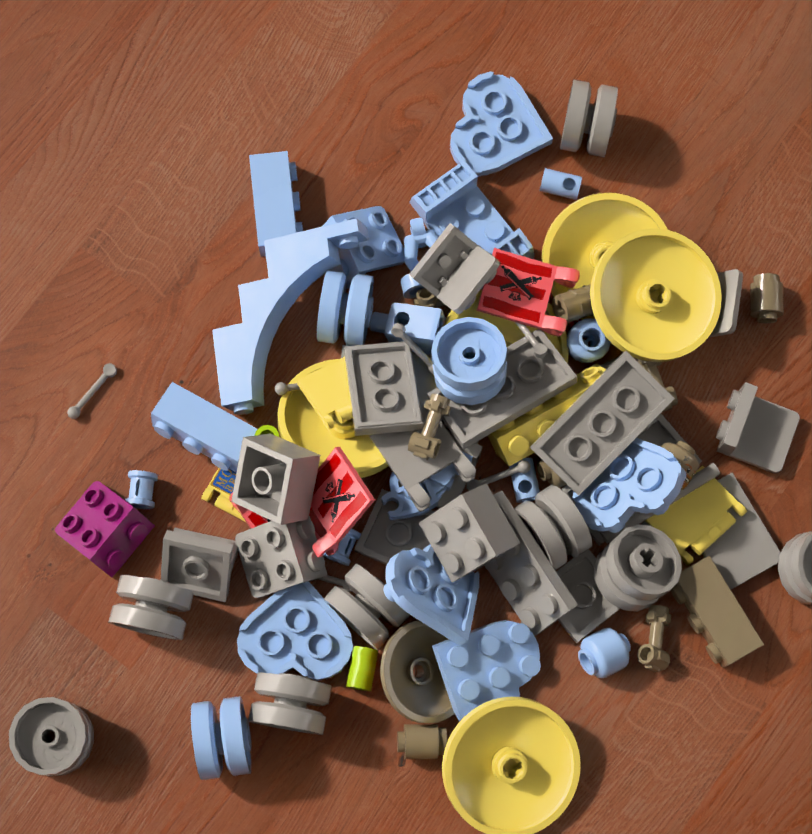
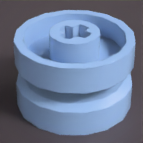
(345, 308)
(469, 360)
(215, 738)

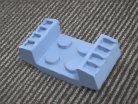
(459, 201)

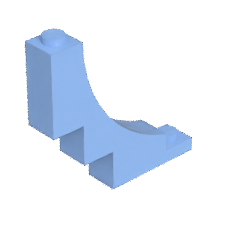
(292, 267)

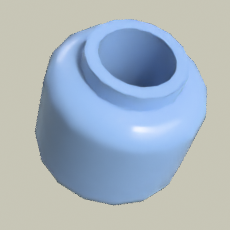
(579, 348)
(604, 653)

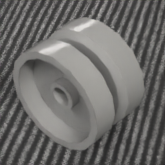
(594, 118)
(555, 525)
(796, 567)
(637, 568)
(152, 602)
(366, 607)
(290, 697)
(34, 748)

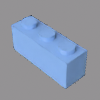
(274, 197)
(200, 426)

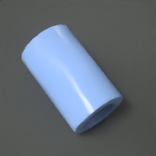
(560, 184)
(525, 484)

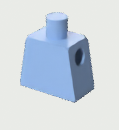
(420, 322)

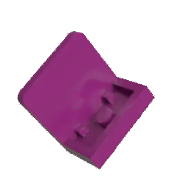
(104, 528)

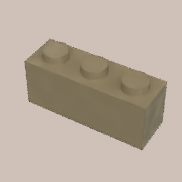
(715, 613)

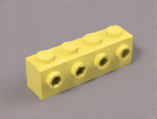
(515, 438)

